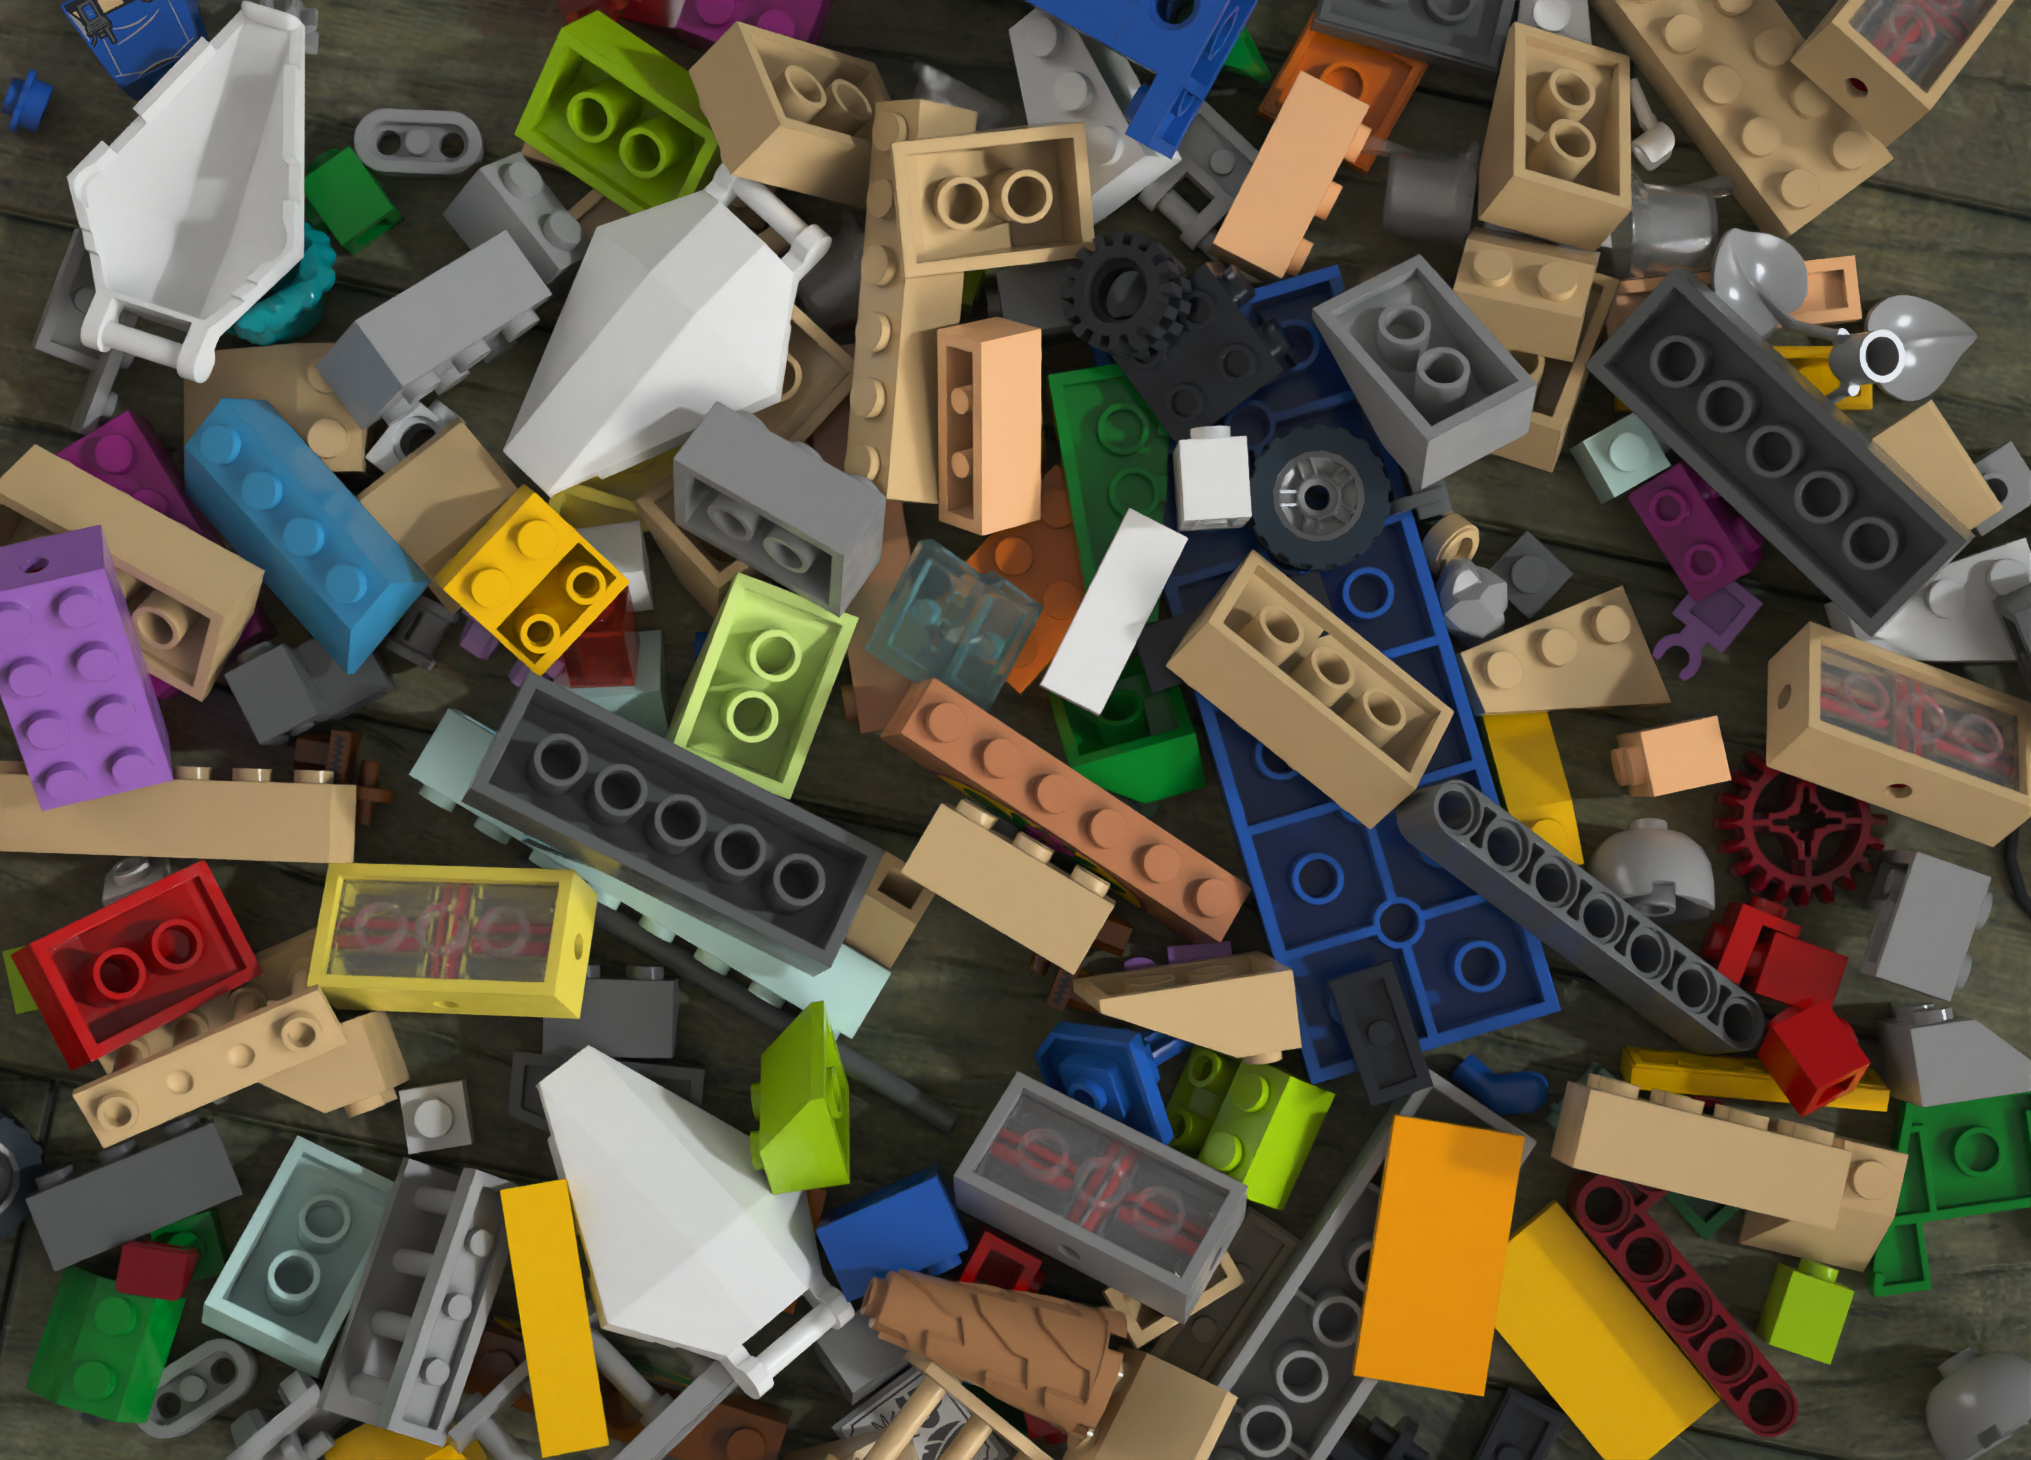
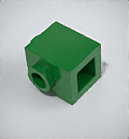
(348, 200)

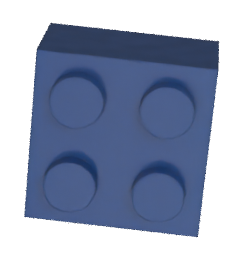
(894, 1227)

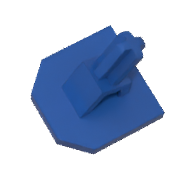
(1111, 1072)

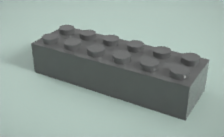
(1779, 451)
(673, 825)

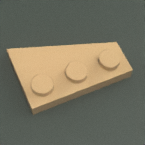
(1566, 661)

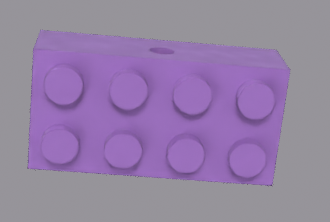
(76, 672)

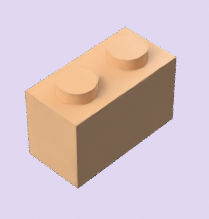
(1671, 757)

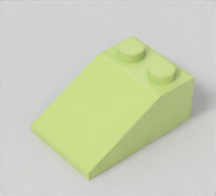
(761, 683)

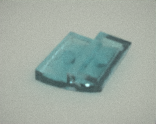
(953, 625)

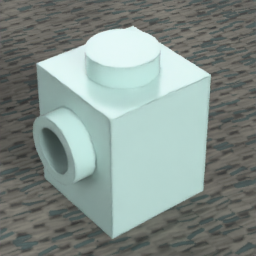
(1621, 457)

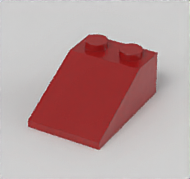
(136, 964)

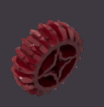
(1801, 880)

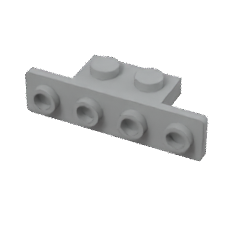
(60, 337)

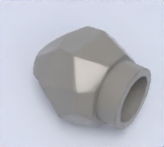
(1471, 601)

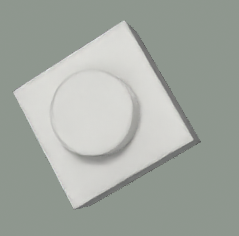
(437, 1116)

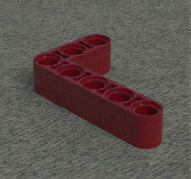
(1669, 1271)

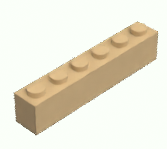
(897, 325)
(189, 818)

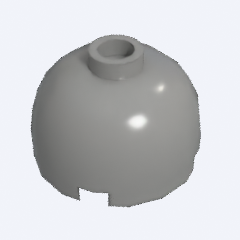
(1656, 872)
(1978, 1403)

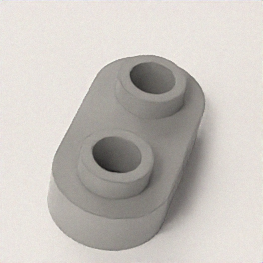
(422, 143)
(200, 1387)

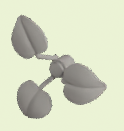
(1905, 342)

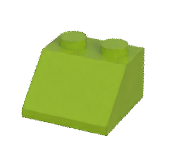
(802, 1108)

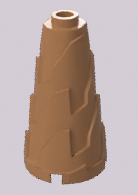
(1014, 1344)

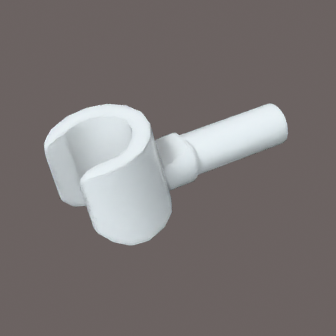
(1658, 140)

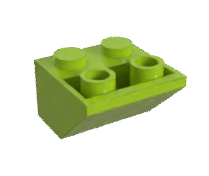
(1247, 1121)

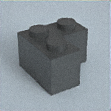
(303, 689)

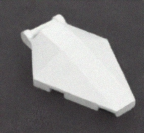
(199, 194)
(660, 328)
(681, 1223)

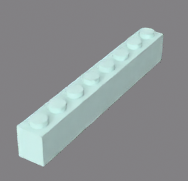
(846, 988)

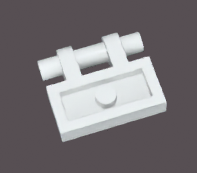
(1217, 163)

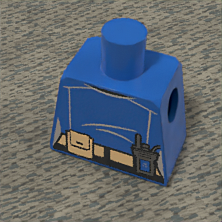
(137, 37)

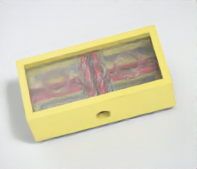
(454, 939)

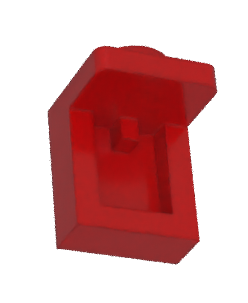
(1731, 942)

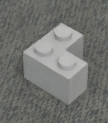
(1924, 922)

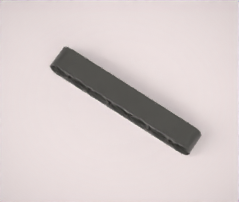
(1580, 918)

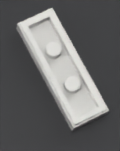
(1113, 612)

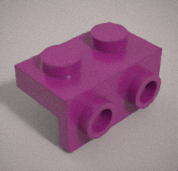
(1697, 530)

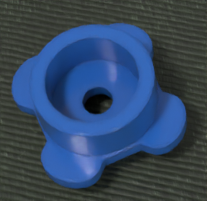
(27, 102)

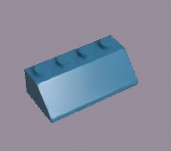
(301, 527)

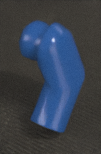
(1503, 1092)

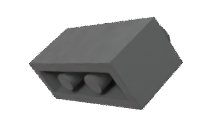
(132, 1191)

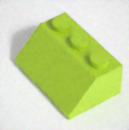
(620, 117)

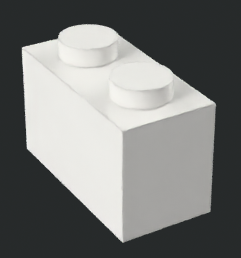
(1211, 480)

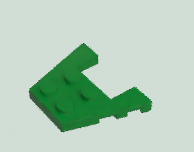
(1959, 1164)

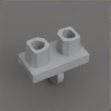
(293, 1434)

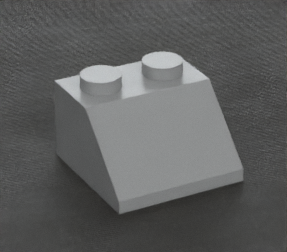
(1947, 1057)

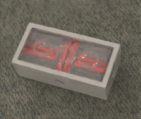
(1100, 1197)

